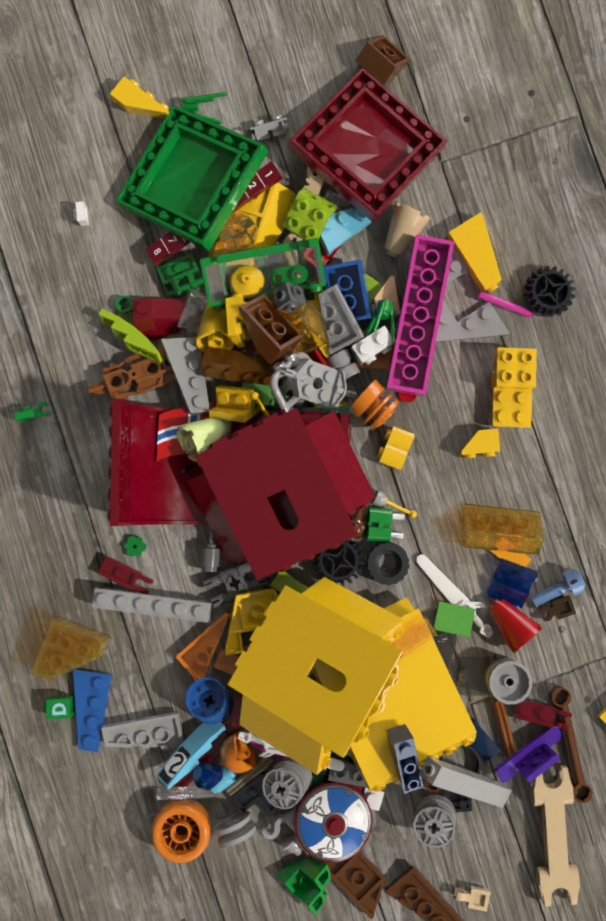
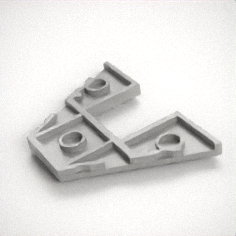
(480, 323)

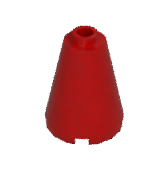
(513, 624)

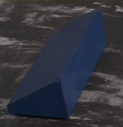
(483, 743)

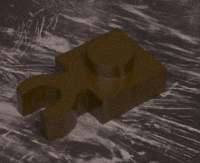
(561, 608)

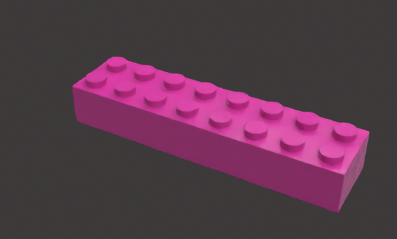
(420, 315)

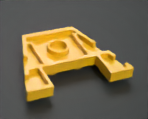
(246, 615)

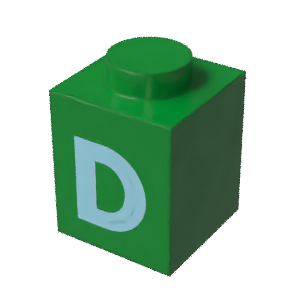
(59, 707)

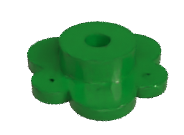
(131, 551)

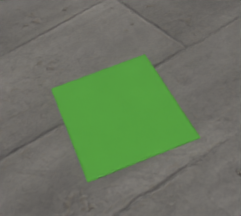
(454, 619)

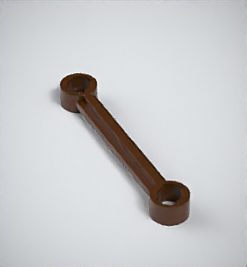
(571, 746)

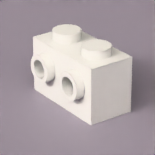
(372, 346)

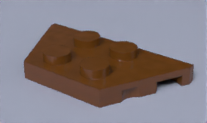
(359, 880)

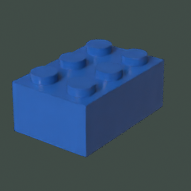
(353, 286)

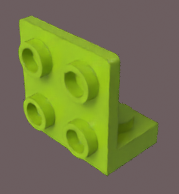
(309, 214)

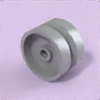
(519, 680)

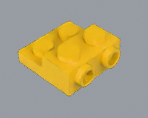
(235, 323)

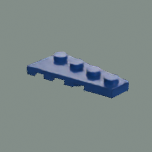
(91, 701)

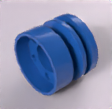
(207, 690)

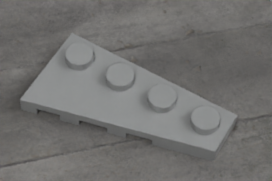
(187, 367)
(152, 731)

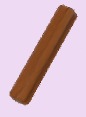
(504, 728)

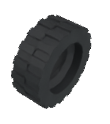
(402, 563)

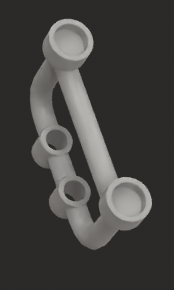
(291, 361)

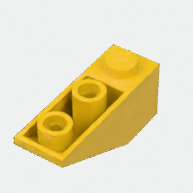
(136, 101)

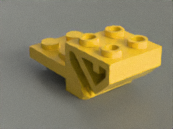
(513, 387)

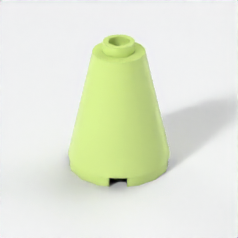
(199, 434)

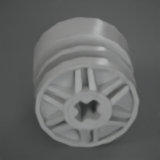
(286, 783)
(436, 810)

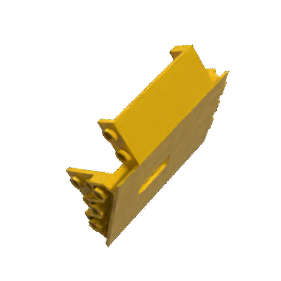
(295, 710)

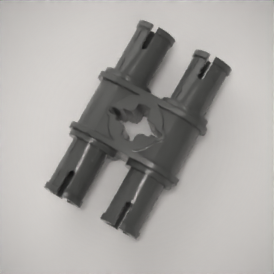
(225, 577)

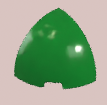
(307, 882)

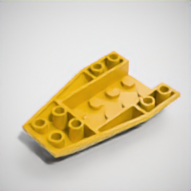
(268, 213)

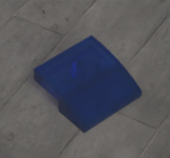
(511, 583)

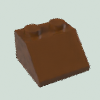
(382, 59)

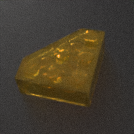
(68, 648)

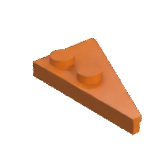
(199, 652)

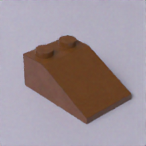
(269, 328)

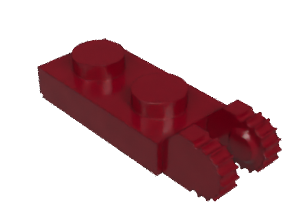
(123, 574)
(540, 714)

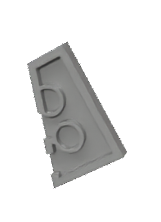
(339, 320)

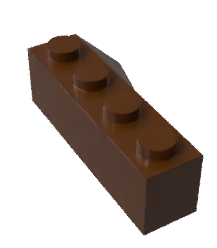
(237, 366)

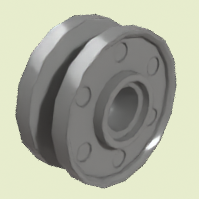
(234, 829)

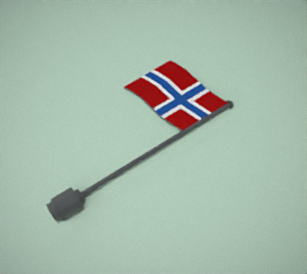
(169, 446)

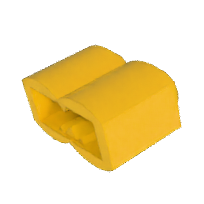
(396, 448)

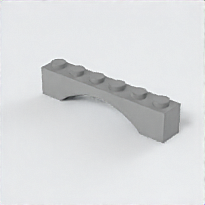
(154, 605)

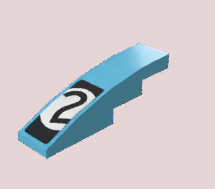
(188, 753)

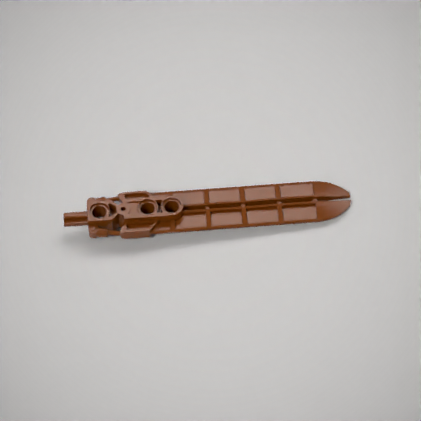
(140, 375)

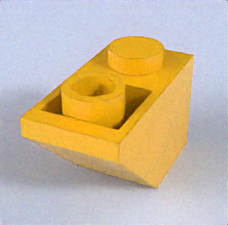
(481, 442)

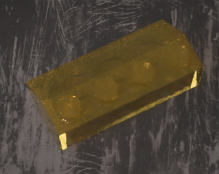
(502, 529)

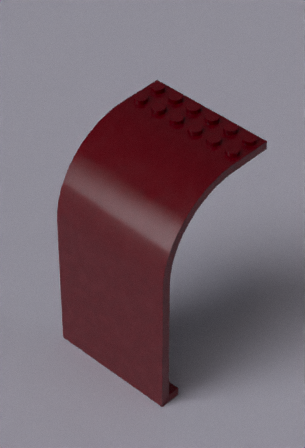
(157, 491)

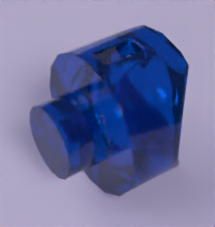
(205, 776)

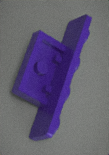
(531, 758)

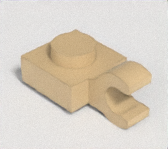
(476, 897)

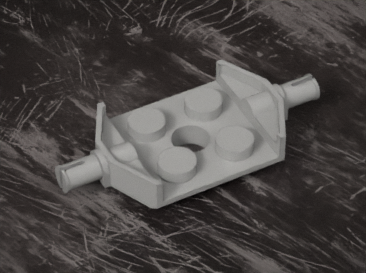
(331, 386)

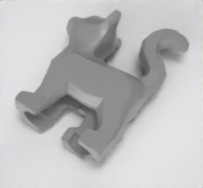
(290, 843)

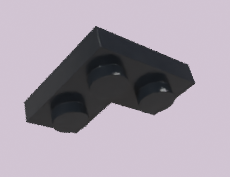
(252, 794)

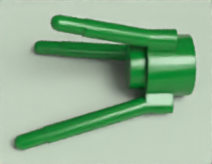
(192, 104)
(382, 312)

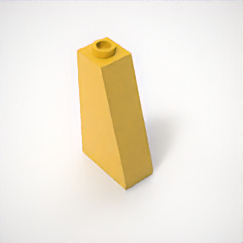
(476, 252)

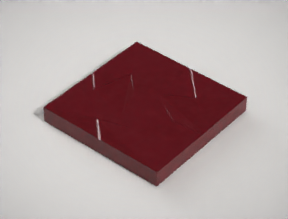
(367, 144)

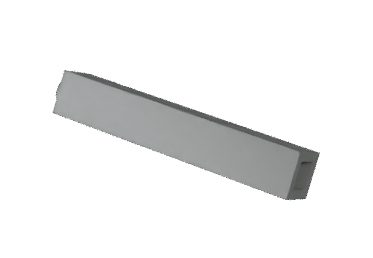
(464, 782)

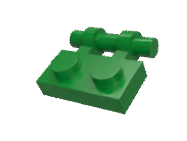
(177, 270)

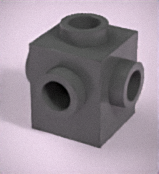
(289, 297)

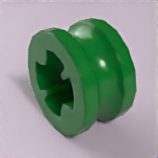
(120, 308)

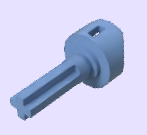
(561, 587)

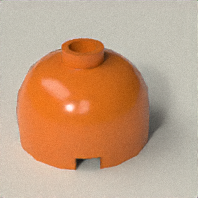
(237, 755)

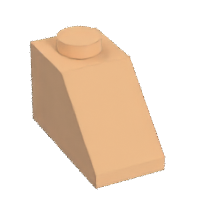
(389, 293)

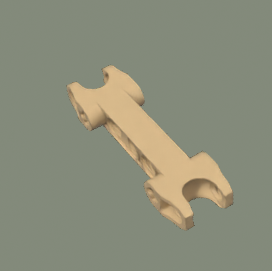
(557, 871)

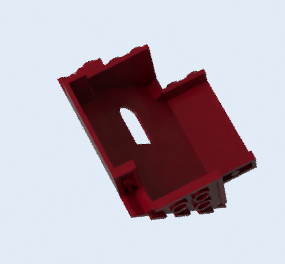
(276, 455)

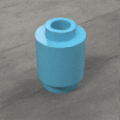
(227, 780)

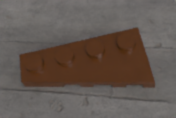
(419, 894)

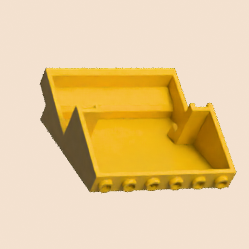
(421, 699)

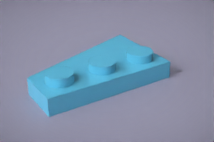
(342, 227)

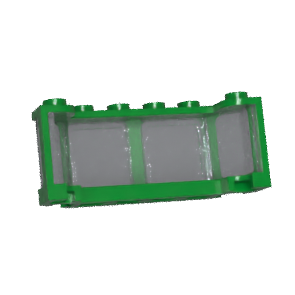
(218, 269)

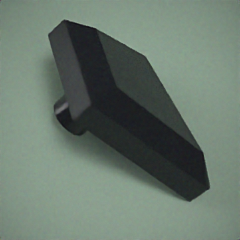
(460, 802)

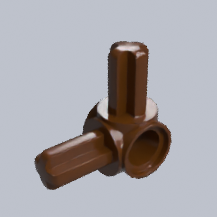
(356, 520)

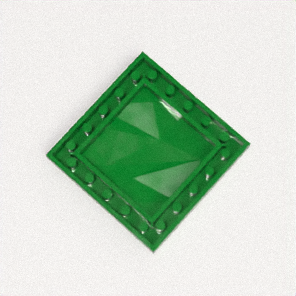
(191, 177)

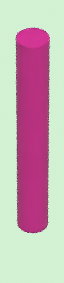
(505, 304)

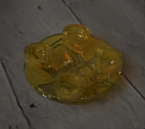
(238, 233)

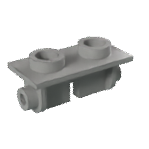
(276, 125)

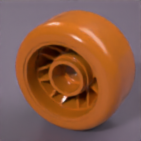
(176, 844)

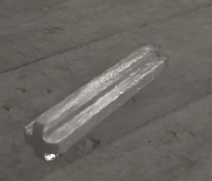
(181, 793)

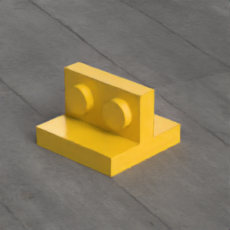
(234, 404)

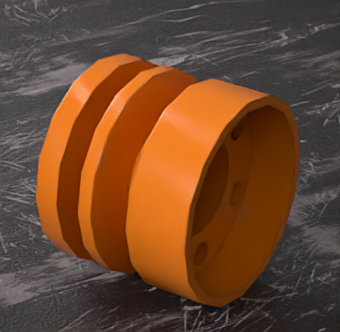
(374, 405)

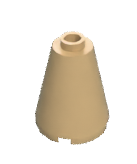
(403, 228)

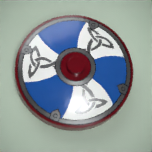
(333, 821)

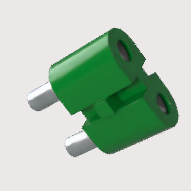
(379, 525)

